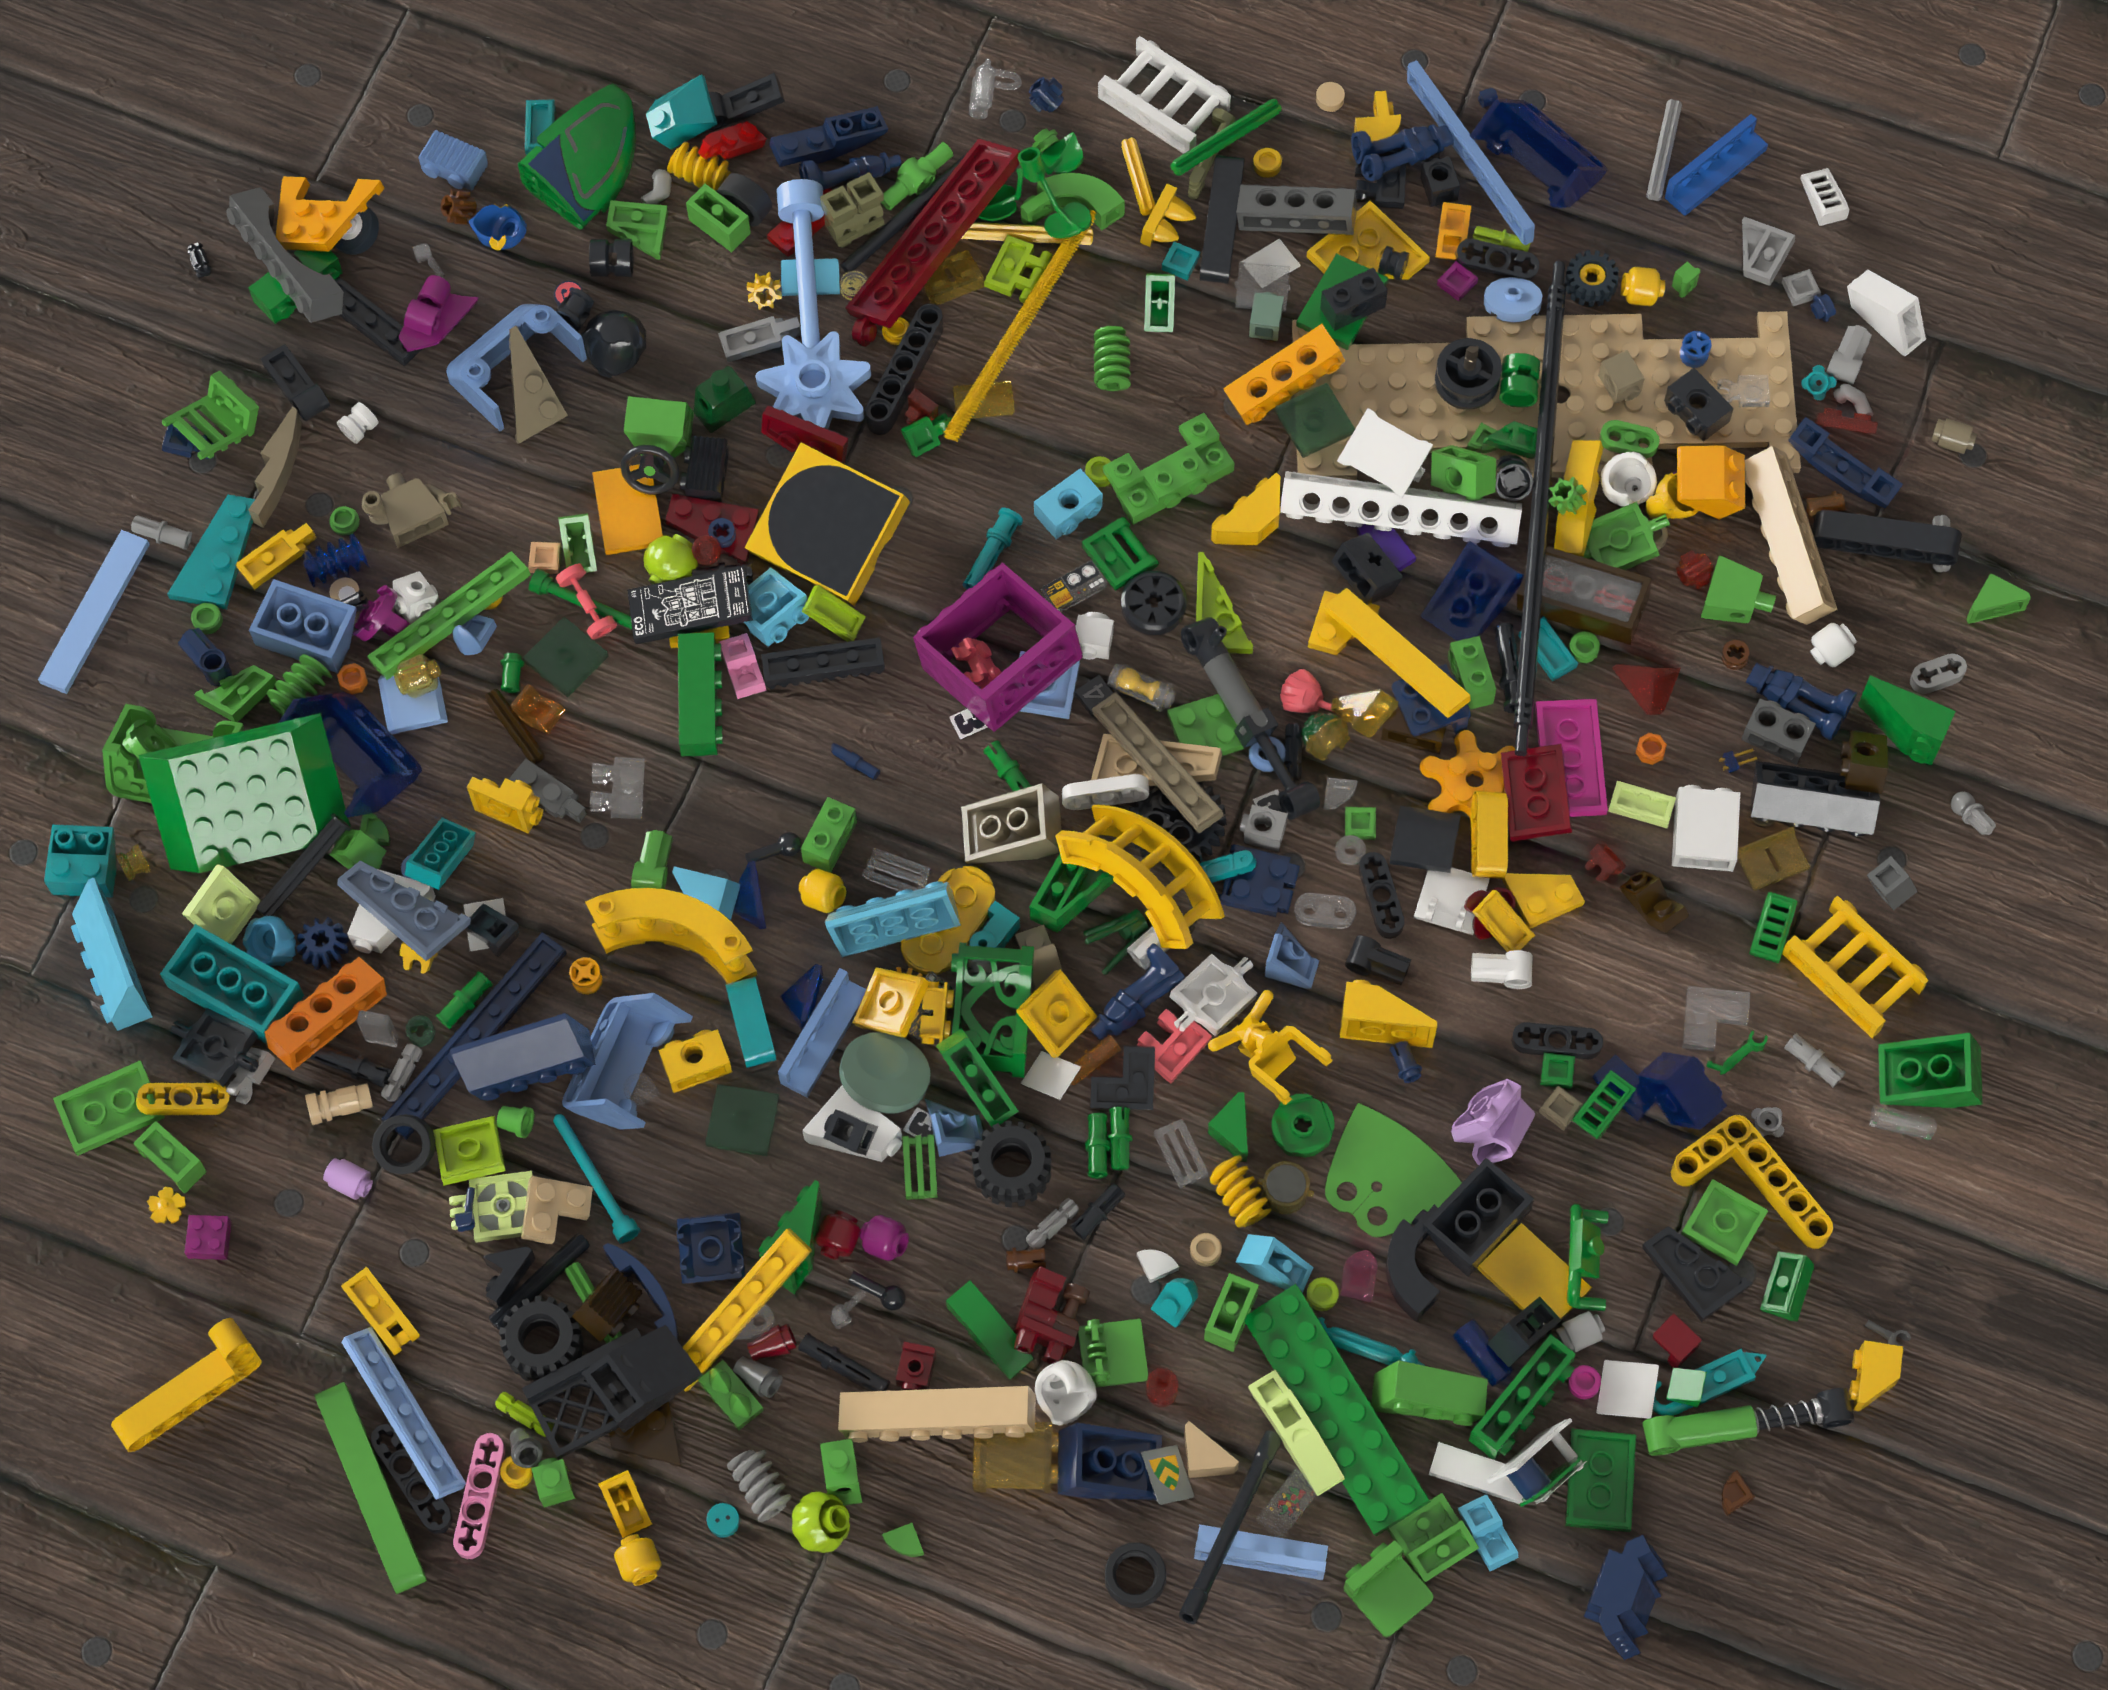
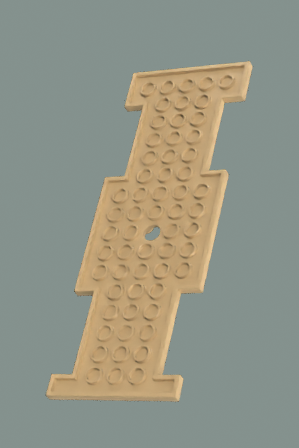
(1401, 388)

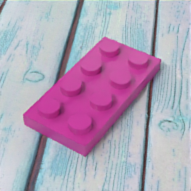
(1577, 729)

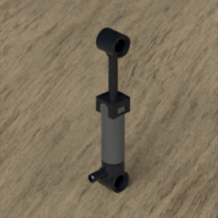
(1253, 722)

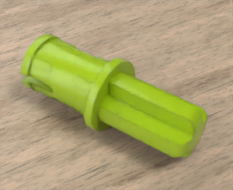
(1499, 238)

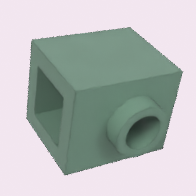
(1266, 316)

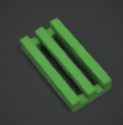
(918, 1141)

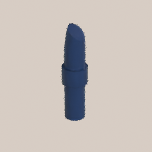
(855, 761)

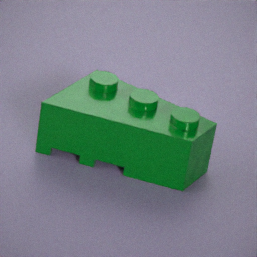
(1066, 893)

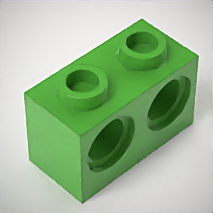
(1472, 671)
(829, 835)

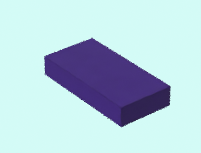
(1391, 545)

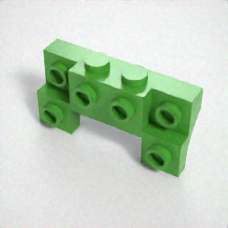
(1173, 477)

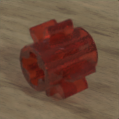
(1694, 569)

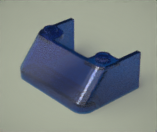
(1542, 148)
(360, 749)

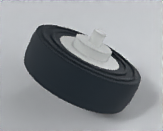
(361, 234)

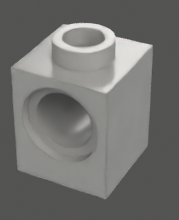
(1264, 839)

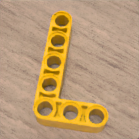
(1758, 1173)
(191, 1389)

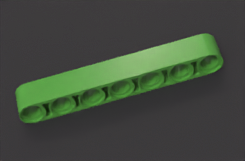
(370, 1488)

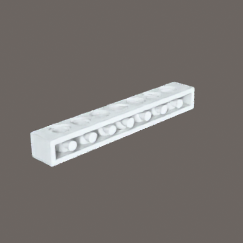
(1416, 500)

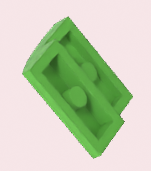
(1433, 1538)

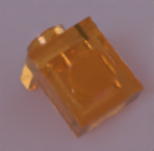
(537, 710)

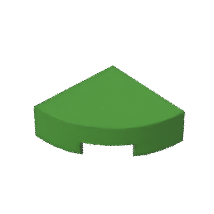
(1476, 442)
(373, 825)
(904, 1541)

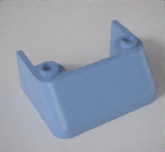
(473, 367)
(620, 1048)

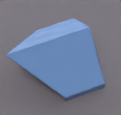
(1290, 961)
(953, 1129)

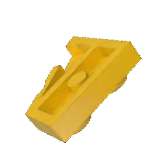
(1327, 633)
(1543, 896)

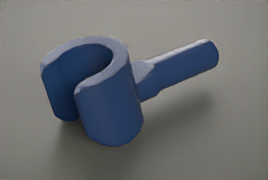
(1487, 97)
(465, 1220)

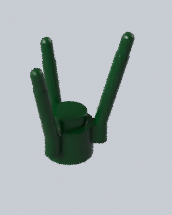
(1128, 925)

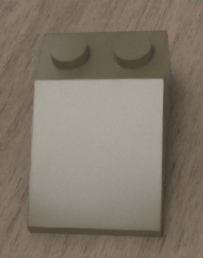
(1012, 826)

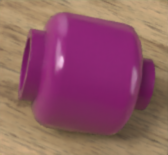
(884, 1237)

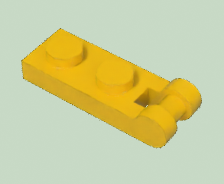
(379, 1310)

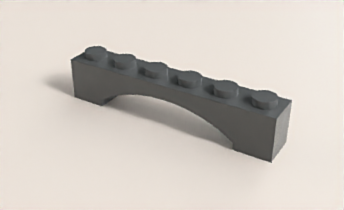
(313, 293)

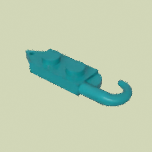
(1722, 1377)

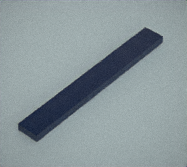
(484, 1022)

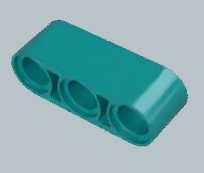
(750, 1022)

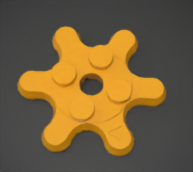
(1452, 774)

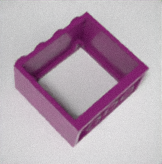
(975, 613)

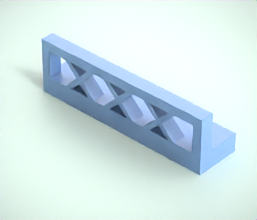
(1267, 1553)

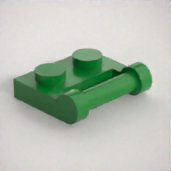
(1112, 558)

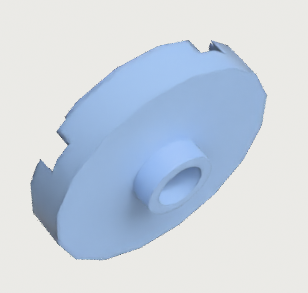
(1513, 299)

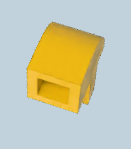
(1384, 121)

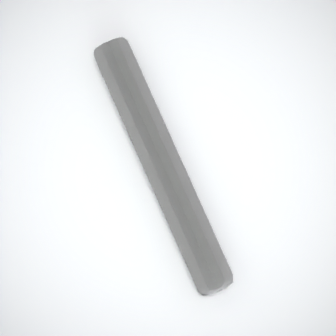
(1664, 150)

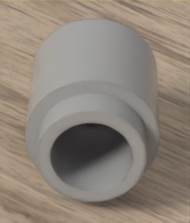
(1581, 1331)

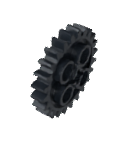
(1177, 824)

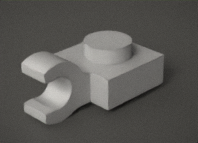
(245, 1078)

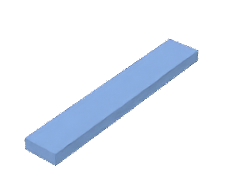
(93, 612)
(403, 1413)

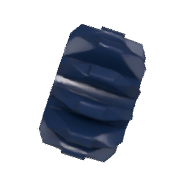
(327, 953)

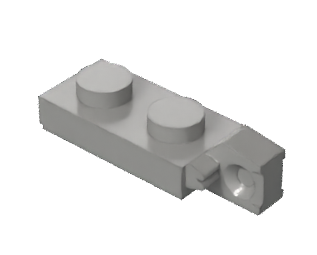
(757, 337)

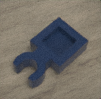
(178, 444)

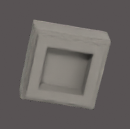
(1801, 287)

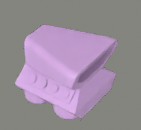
(1494, 1122)

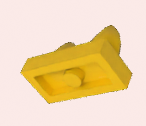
(1168, 207)

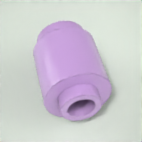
(348, 1178)

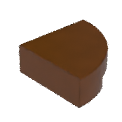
(1735, 1493)

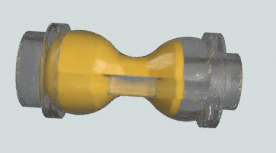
(1132, 683)

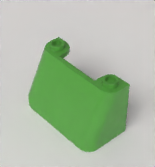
(123, 769)

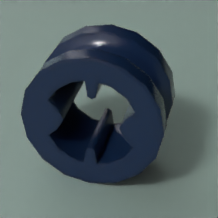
(722, 524)

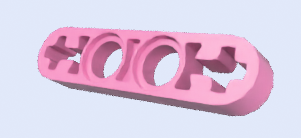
(483, 1496)

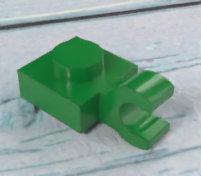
(924, 434)

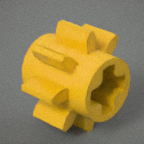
(758, 286)

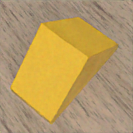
(625, 1503)

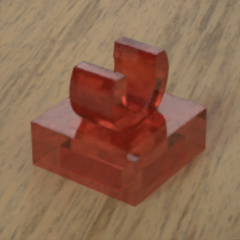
(920, 407)
(1608, 861)

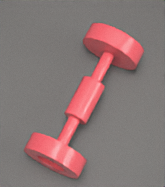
(571, 576)

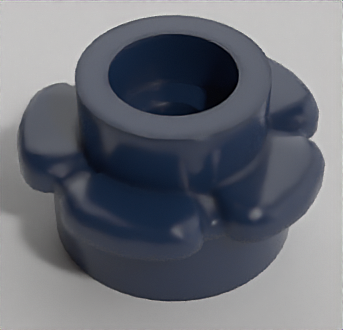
(1823, 307)

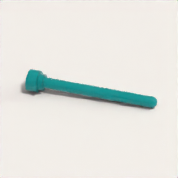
(624, 1227)

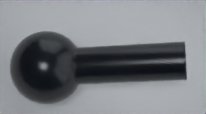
(787, 844)
(891, 1297)

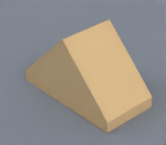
(1205, 1455)

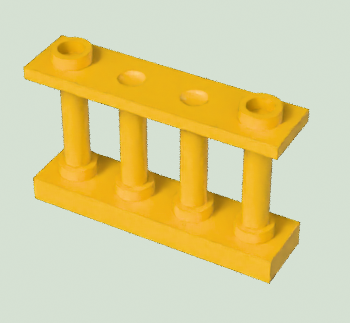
(1847, 995)

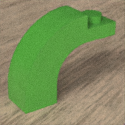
(1075, 188)

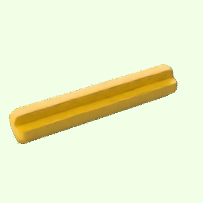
(1138, 176)

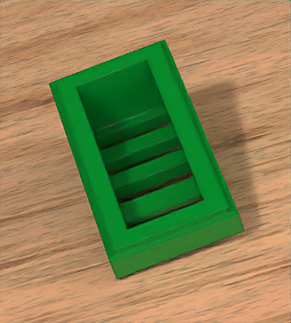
(1772, 902)
(1588, 1126)

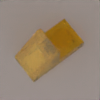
(1365, 710)

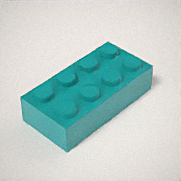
(440, 853)

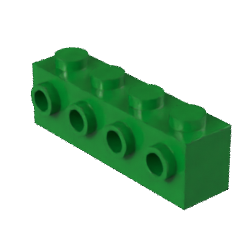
(698, 694)
(1522, 1397)

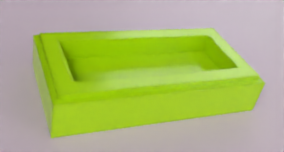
(833, 613)

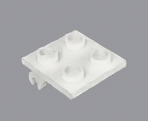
(1445, 896)

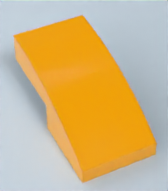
(1452, 229)

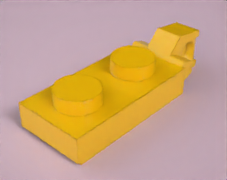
(275, 555)

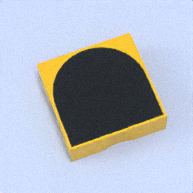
(827, 523)

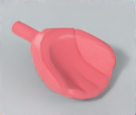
(1302, 693)

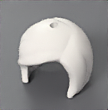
(1624, 474)
(1065, 1391)

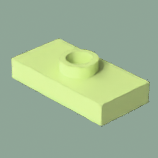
(1642, 804)

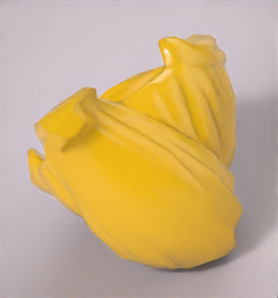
(1666, 500)

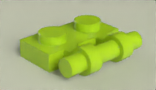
(1010, 264)

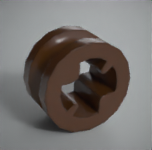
(1734, 663)

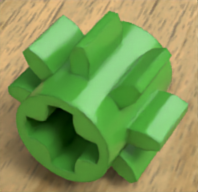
(1560, 497)

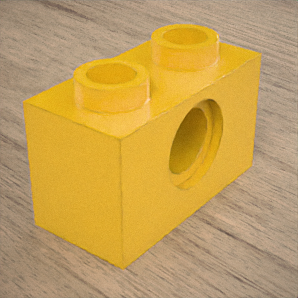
(685, 1074)

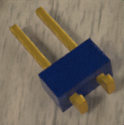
(1731, 762)

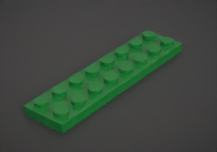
(1338, 1409)

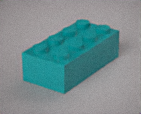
(230, 981)

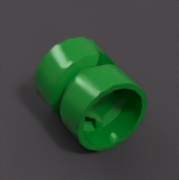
(1519, 380)

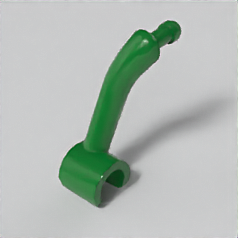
(1738, 1055)

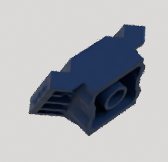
(1626, 1594)

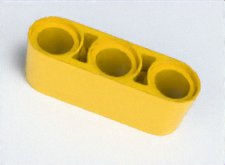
(1489, 834)

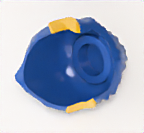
(499, 226)

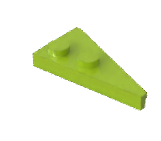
(1215, 603)

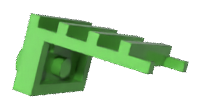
(226, 407)

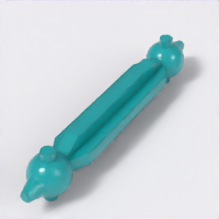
(1368, 1347)

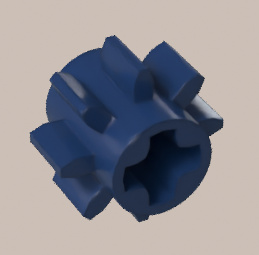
(1046, 94)

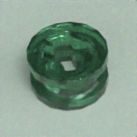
(412, 1026)

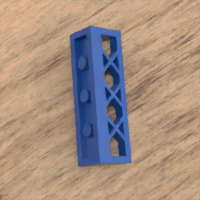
(1715, 166)

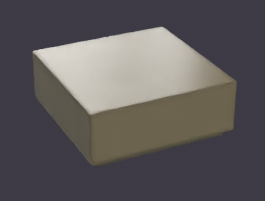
(1560, 1108)

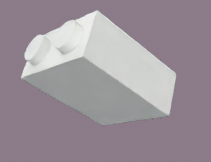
(1706, 828)

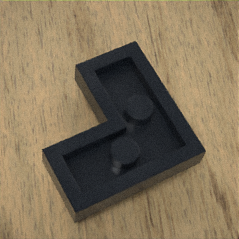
(1132, 1090)

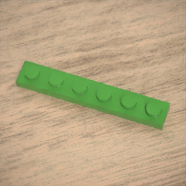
(452, 611)

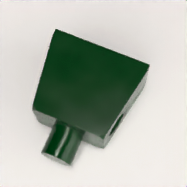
(721, 399)

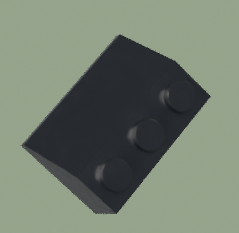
(1478, 1216)

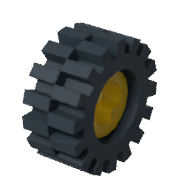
(1587, 291)

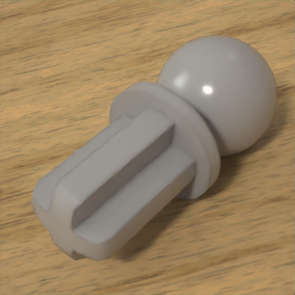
(1972, 813)

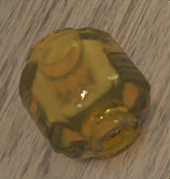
(417, 676)

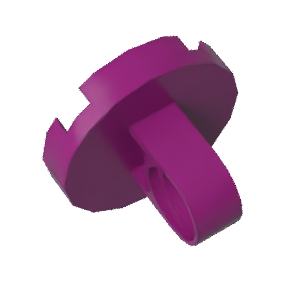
(380, 616)

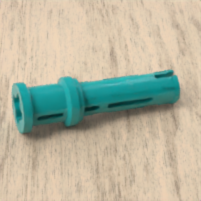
(997, 539)

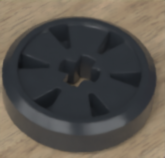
(1136, 601)

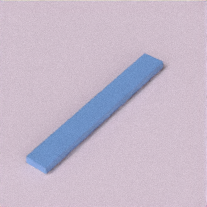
(1471, 153)

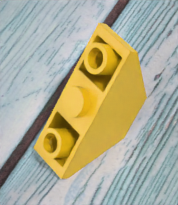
(1251, 516)

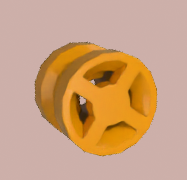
(581, 970)

